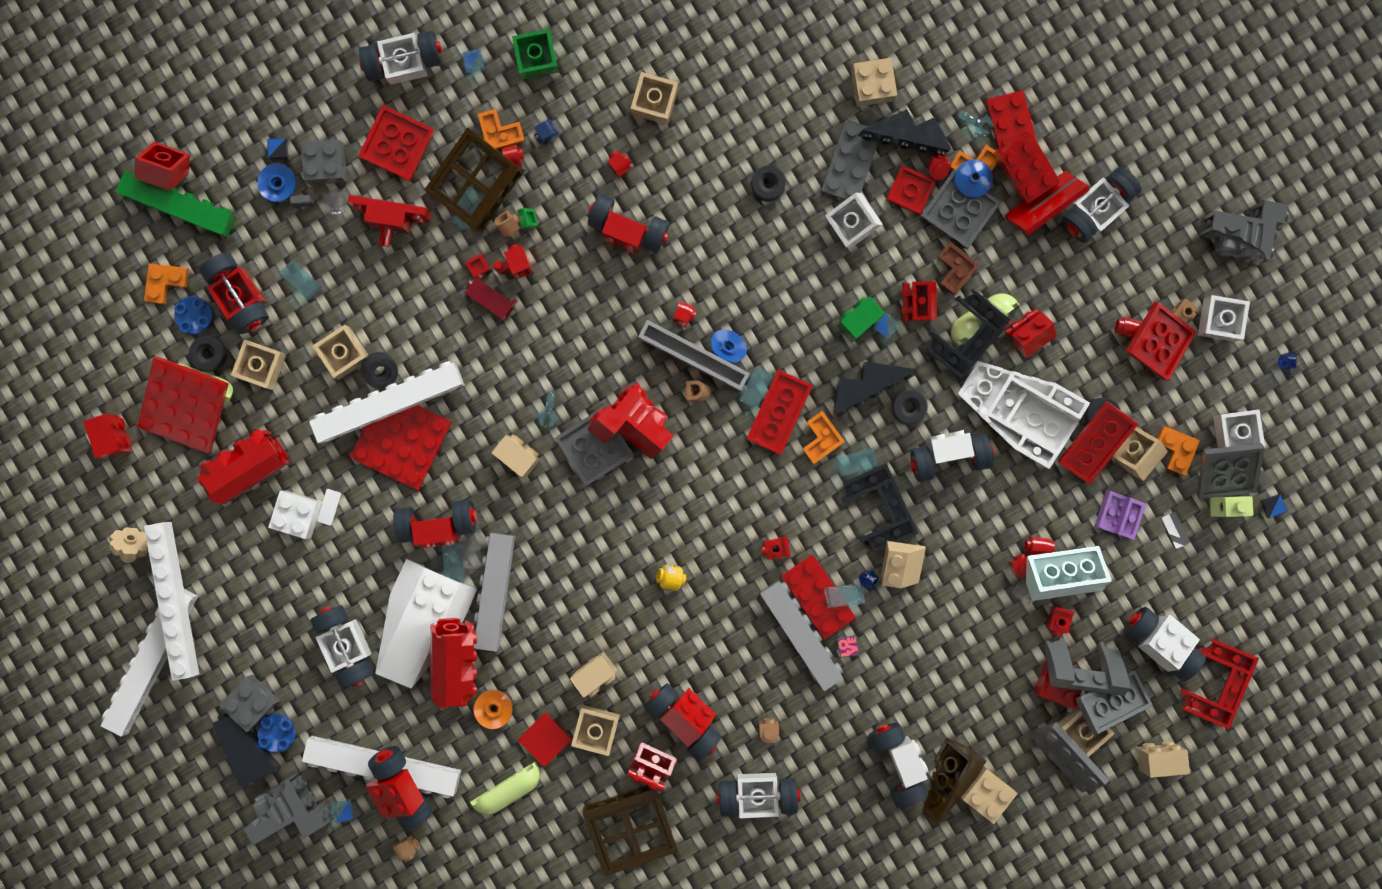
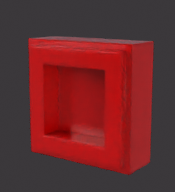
(477, 266)

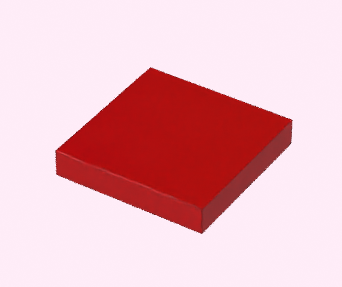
(910, 190)
(544, 739)

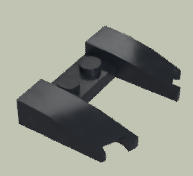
(993, 325)
(902, 522)

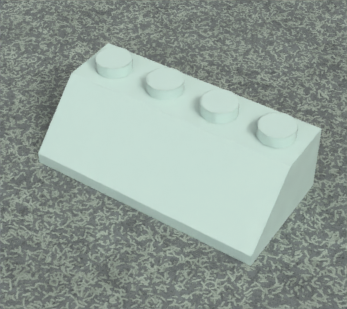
(1066, 573)

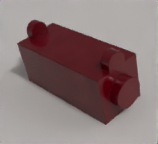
(490, 298)

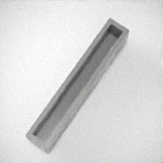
(693, 355)
(494, 591)
(801, 635)

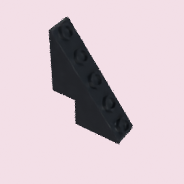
(903, 132)
(873, 380)

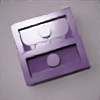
(1120, 515)

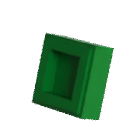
(527, 218)

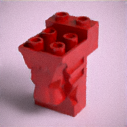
(634, 419)

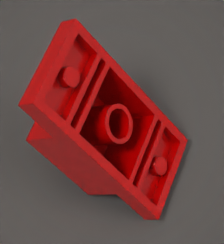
(389, 216)

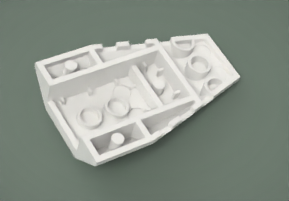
(1024, 410)
(413, 605)

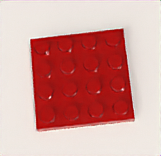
(182, 404)
(403, 444)

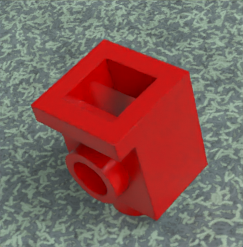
(784, 550)
(1054, 616)

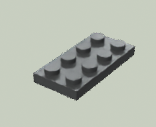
(849, 162)
(1107, 710)
(1069, 757)

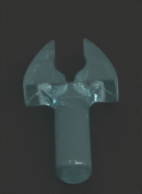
(977, 122)
(548, 410)

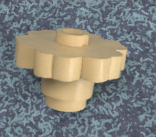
(128, 544)

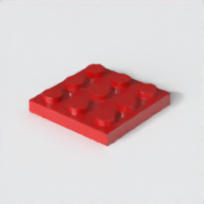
(396, 143)
(1161, 341)

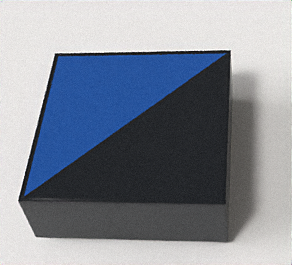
(278, 148)
(1273, 506)

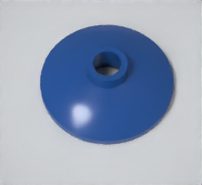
(270, 176)
(970, 187)
(728, 346)

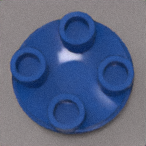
(193, 315)
(276, 733)

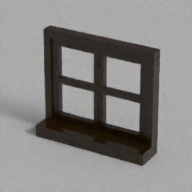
(494, 196)
(622, 804)

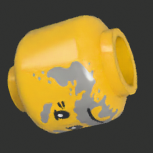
(670, 577)

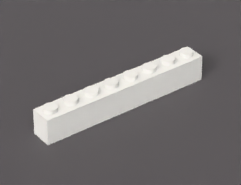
(386, 403)
(171, 600)
(140, 677)
(355, 759)

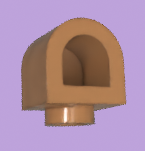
(507, 223)
(1185, 310)
(697, 391)
(769, 730)
(406, 848)

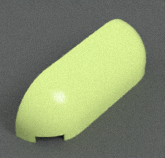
(968, 324)
(507, 791)

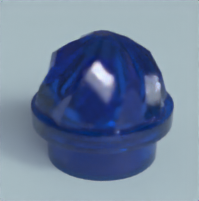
(1288, 361)
(868, 579)

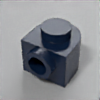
(545, 132)

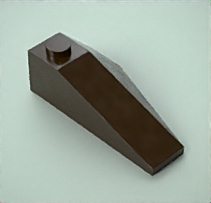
(954, 774)

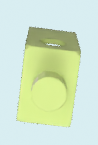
(1233, 506)

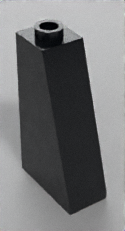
(243, 751)

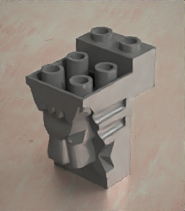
(1246, 236)
(287, 804)

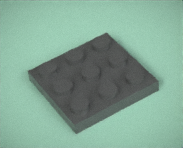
(959, 215)
(590, 455)
(1230, 470)

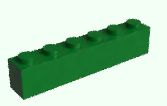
(178, 205)

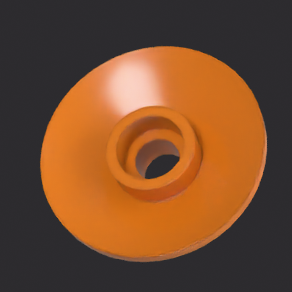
(486, 716)

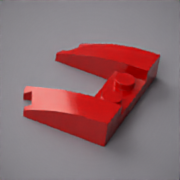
(1241, 671)

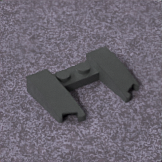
(1062, 674)

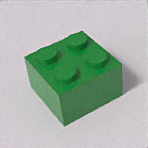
(535, 54)
(863, 316)

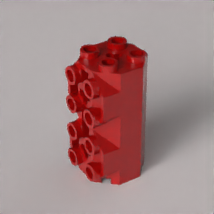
(243, 467)
(452, 662)

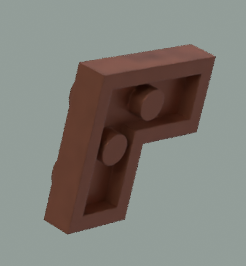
(961, 268)

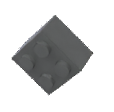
(324, 162)
(249, 703)

